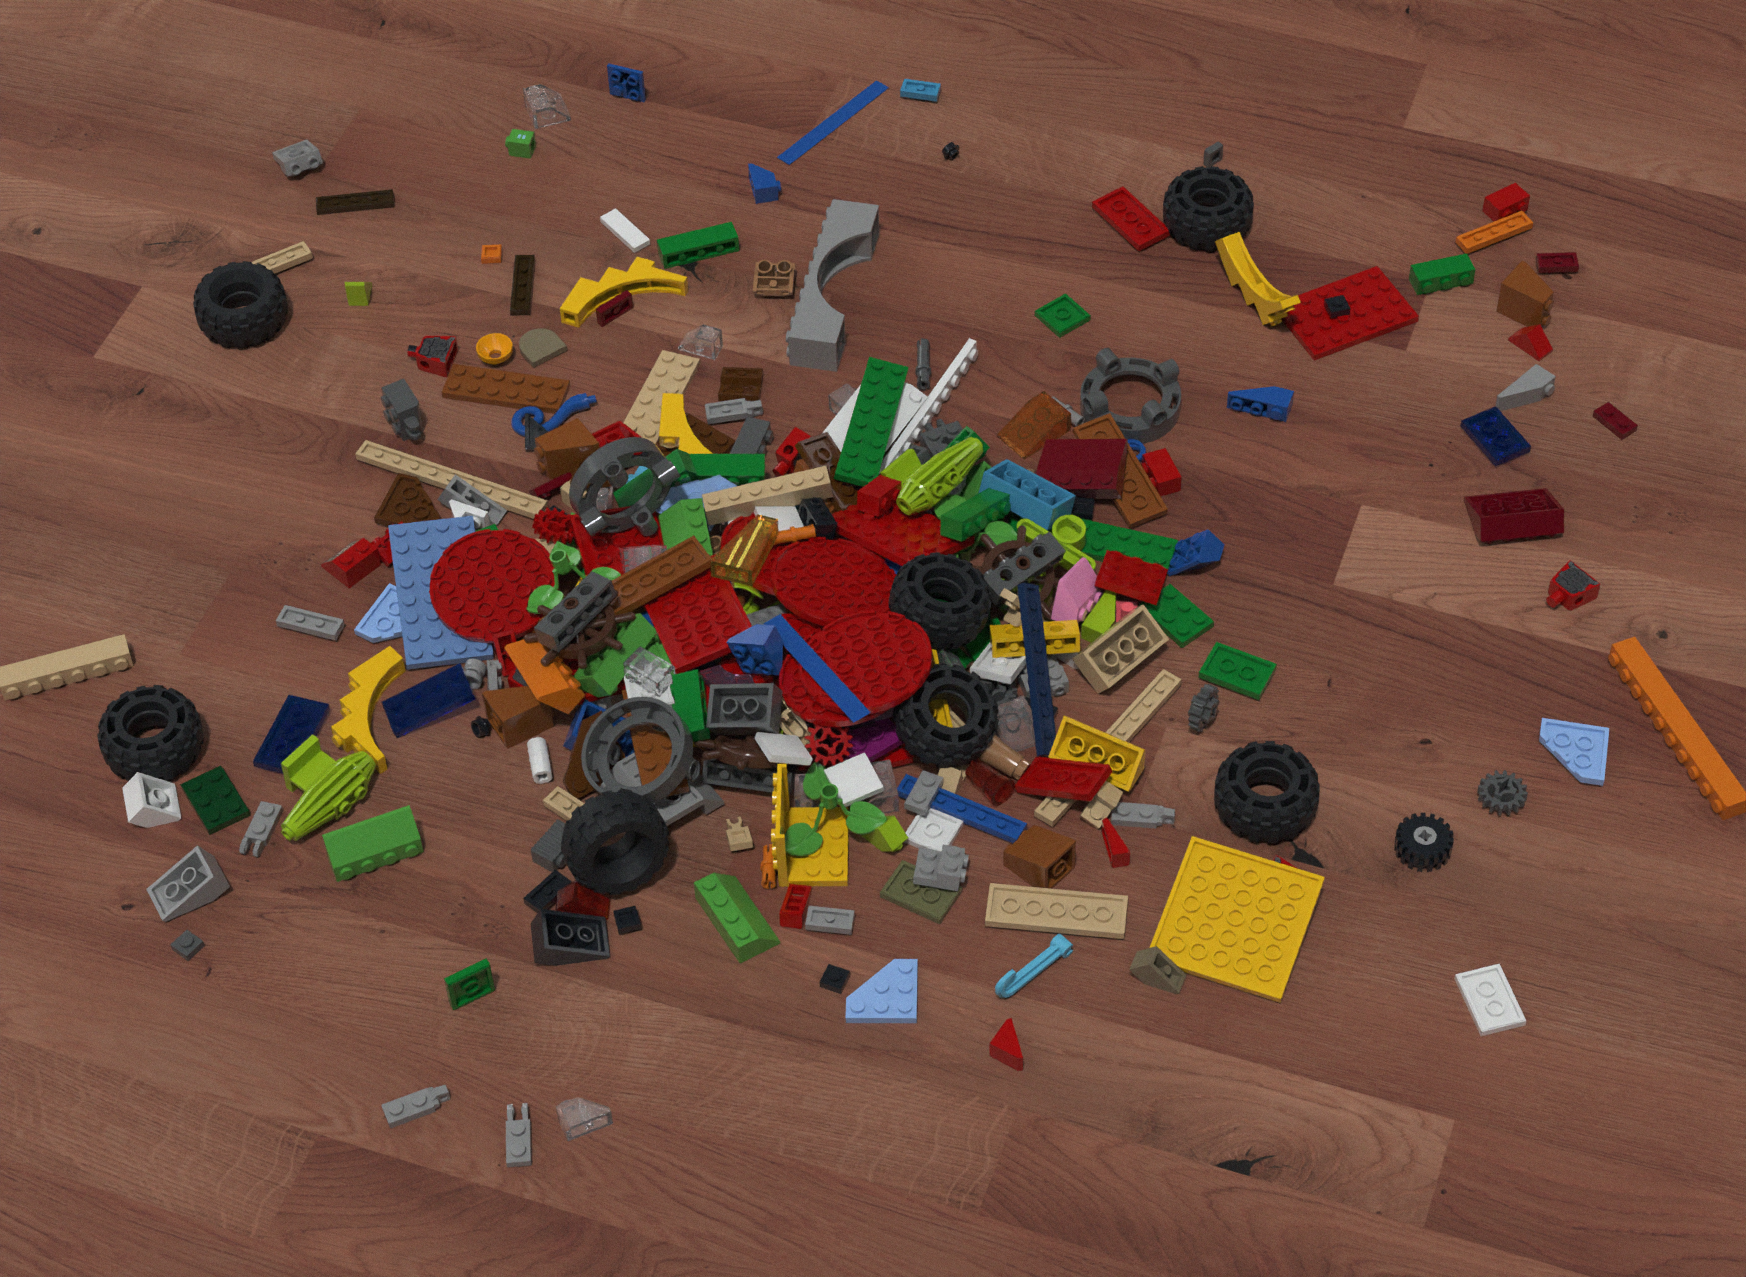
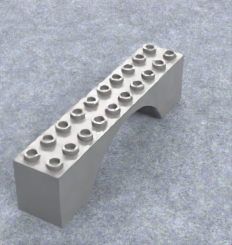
(817, 328)

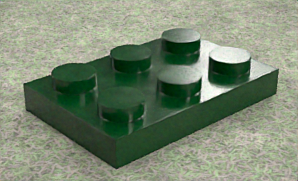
(215, 800)

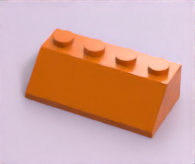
(549, 683)

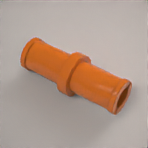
(795, 534)
(766, 867)

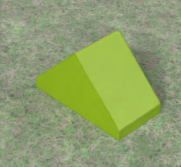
(358, 293)

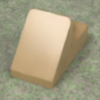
(1013, 615)
(953, 778)
(1101, 805)

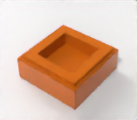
(491, 254)

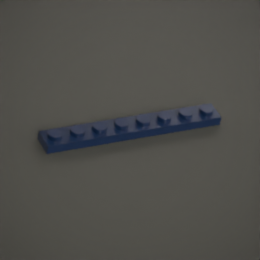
(1037, 668)

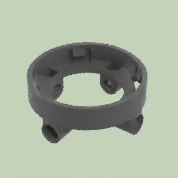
(1155, 418)
(609, 465)
(601, 747)

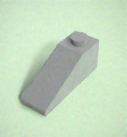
(1527, 389)
(465, 493)

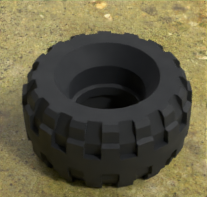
(1200, 225)
(236, 287)
(942, 575)
(944, 744)
(159, 755)
(1266, 816)
(627, 861)

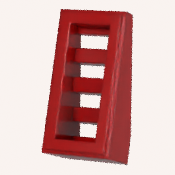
(1116, 848)
(795, 907)

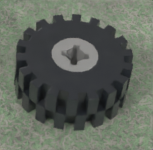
(1420, 853)

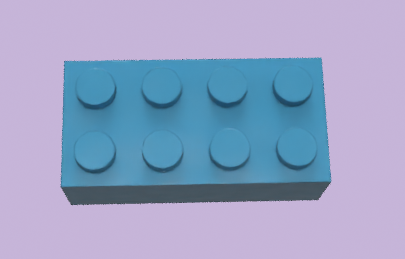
(1029, 494)

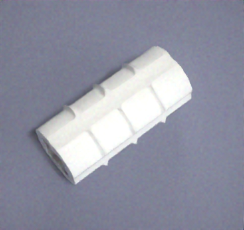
(539, 760)

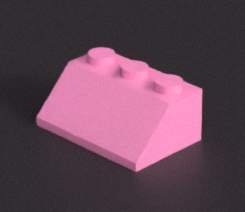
(1076, 593)

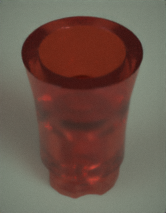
(990, 782)

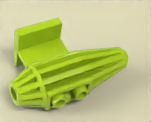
(929, 483)
(327, 785)

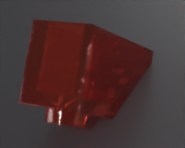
(581, 900)

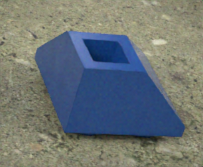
(626, 82)
(1195, 552)
(758, 649)

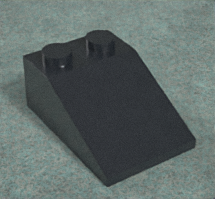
(568, 938)

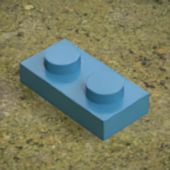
(920, 90)

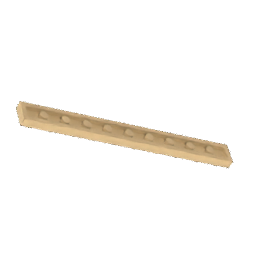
(441, 476)
(1124, 728)

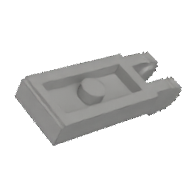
(261, 828)
(518, 1138)

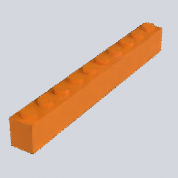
(1678, 728)

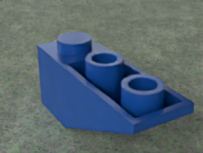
(1266, 402)

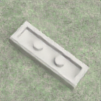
(625, 230)

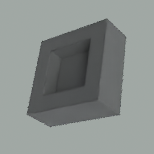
(1213, 154)
(187, 945)

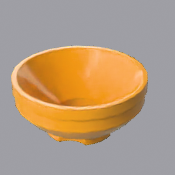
(493, 344)

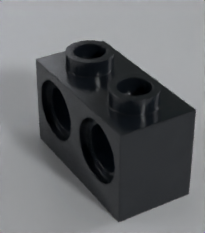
(816, 512)

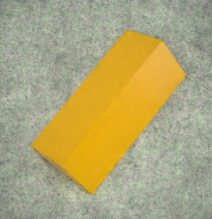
(1087, 744)

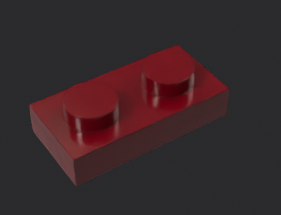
(1557, 262)
(614, 308)
(1615, 420)
(544, 489)

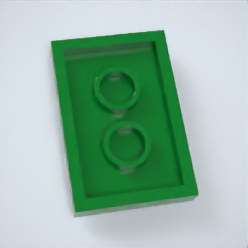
(1179, 616)
(1237, 670)

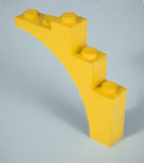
(1241, 270)
(640, 278)
(674, 428)
(357, 707)

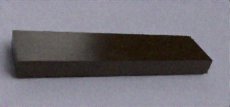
(354, 202)
(522, 285)

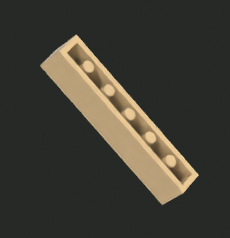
(777, 491)
(65, 667)

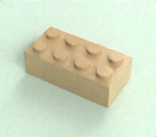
(1120, 649)

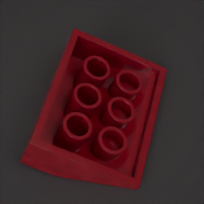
(1085, 466)
(1515, 515)

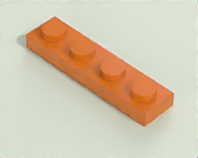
(1494, 232)

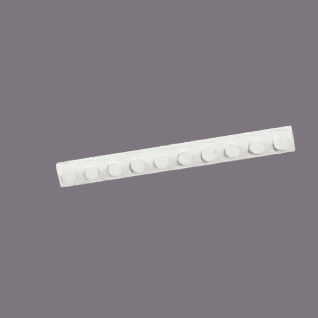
(934, 401)

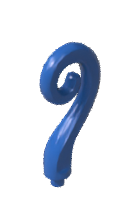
(572, 405)

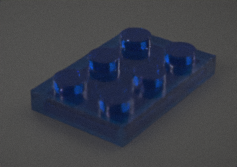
(1495, 436)

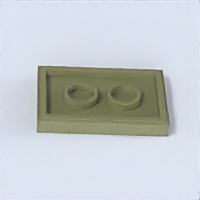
(920, 899)

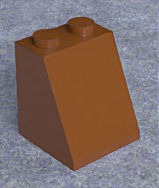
(1525, 297)
(562, 447)
(516, 714)
(1040, 857)

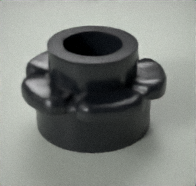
(950, 151)
(480, 727)

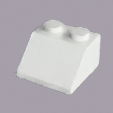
(150, 801)

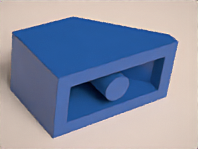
(763, 184)

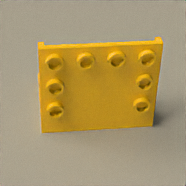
(825, 866)

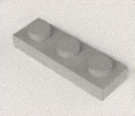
(310, 622)

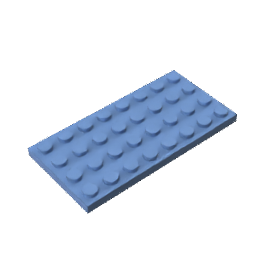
(414, 554)

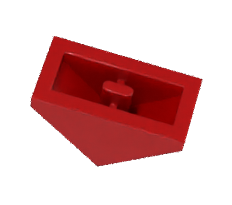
(1532, 341)
(500, 640)
(1006, 1046)

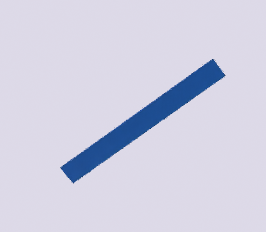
(832, 122)
(819, 670)

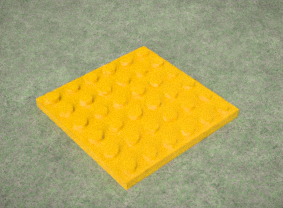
(1237, 918)

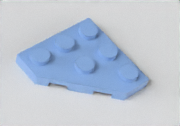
(695, 490)
(382, 619)
(1578, 747)
(886, 996)

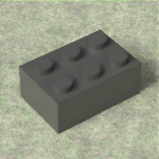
(744, 709)

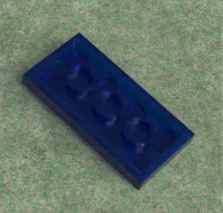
(428, 700)
(292, 727)

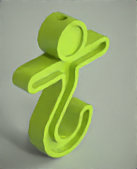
(1071, 535)

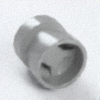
(475, 671)

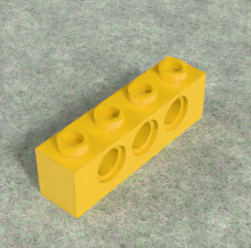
(1059, 638)

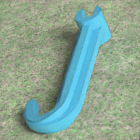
(1013, 981)

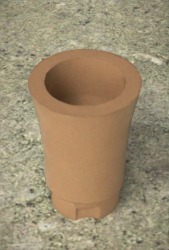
(1004, 758)

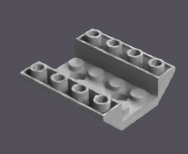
(699, 796)

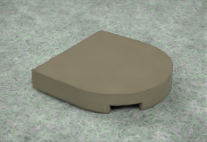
(540, 346)

